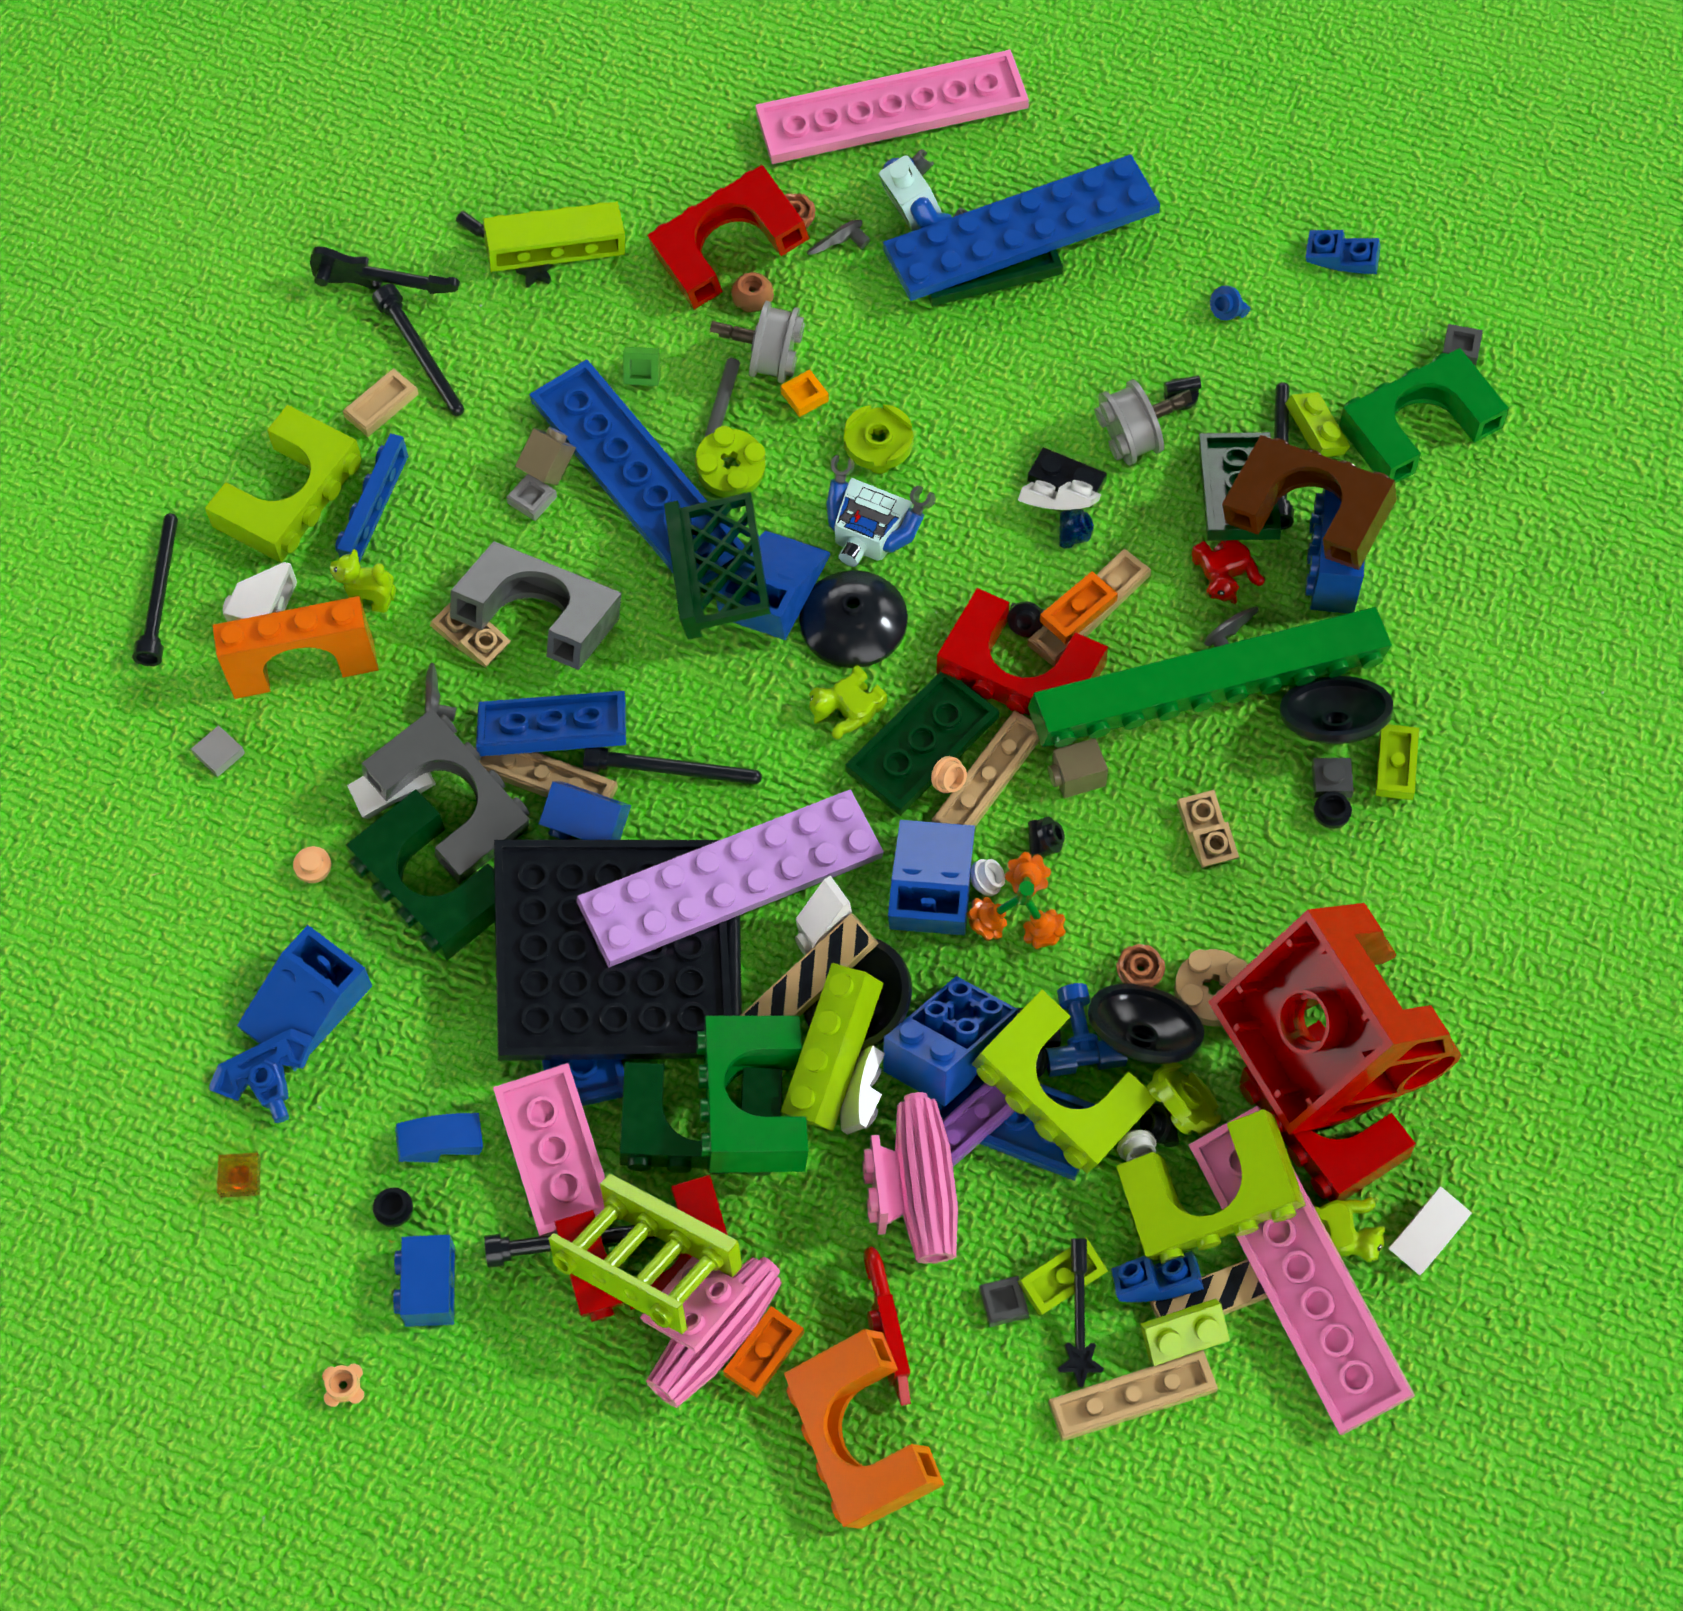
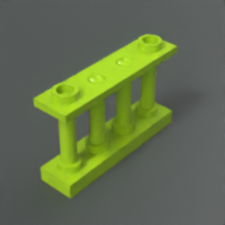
(651, 1218)

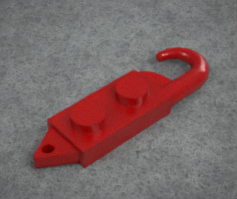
(885, 1320)

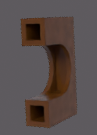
(1279, 468)

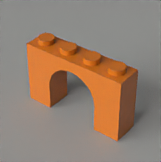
(251, 642)
(821, 1394)

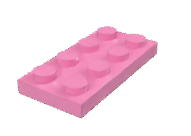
(552, 1146)

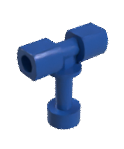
(1084, 1046)

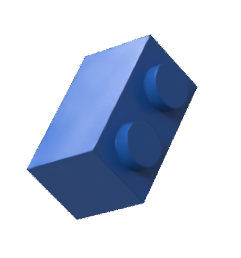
(583, 814)
(426, 1280)

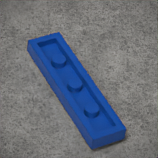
(376, 493)

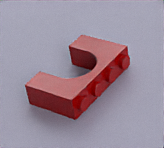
(750, 199)
(968, 656)
(1338, 1165)
(691, 1197)

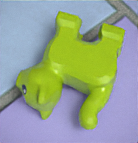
(365, 582)
(850, 699)
(1339, 1224)

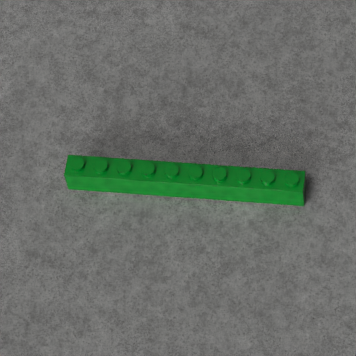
(1208, 677)

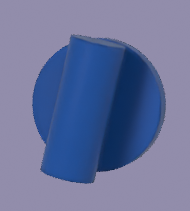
(1227, 303)

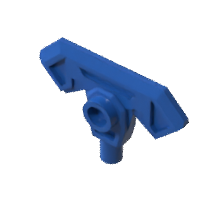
(264, 1071)

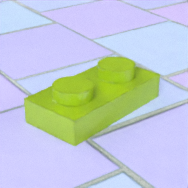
(1317, 424)
(1397, 762)
(1054, 1280)
(1185, 1332)

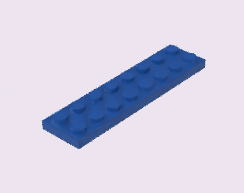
(1020, 227)
(624, 458)

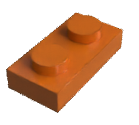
(1078, 607)
(763, 1352)

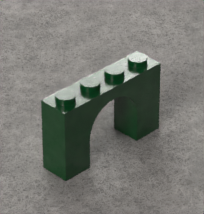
(382, 854)
(652, 1142)

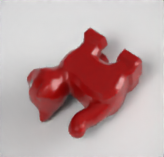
(1223, 563)

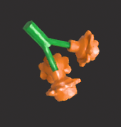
(1027, 877)

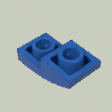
(1336, 252)
(435, 1135)
(1146, 1282)

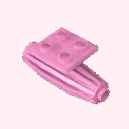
(915, 1180)
(717, 1321)

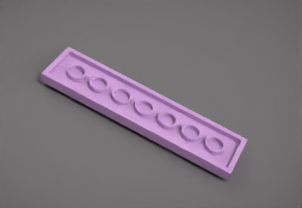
(729, 877)

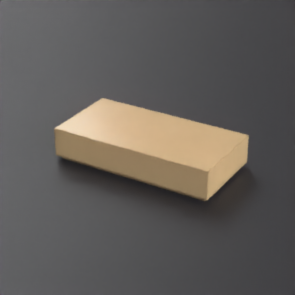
(380, 402)

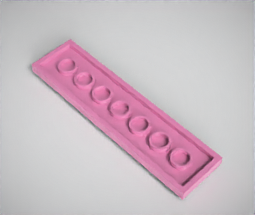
(891, 106)
(1312, 1298)

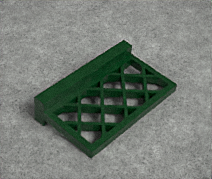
(688, 575)

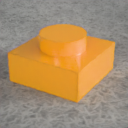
(804, 393)

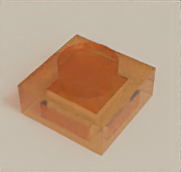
(238, 1175)

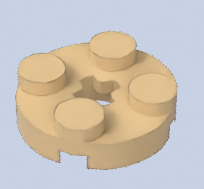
(1200, 968)

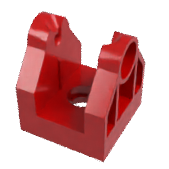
(1369, 1041)

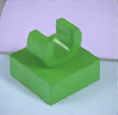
(641, 366)

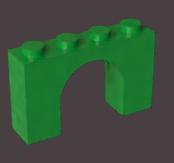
(1446, 382)
(734, 1137)

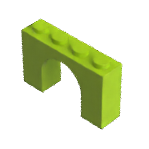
(279, 525)
(1081, 1133)
(1265, 1193)

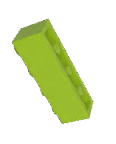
(554, 236)
(832, 1046)

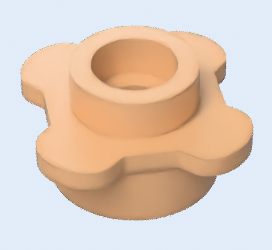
(335, 1376)

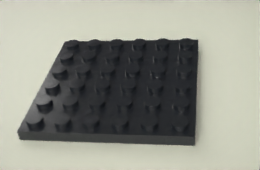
(553, 980)

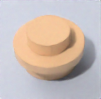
(948, 775)
(312, 864)

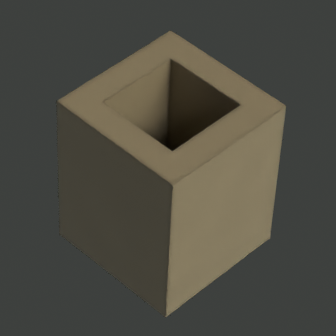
(546, 455)
(1078, 768)

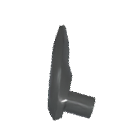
(842, 234)
(1229, 627)
(432, 695)

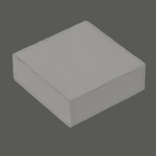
(531, 497)
(218, 751)

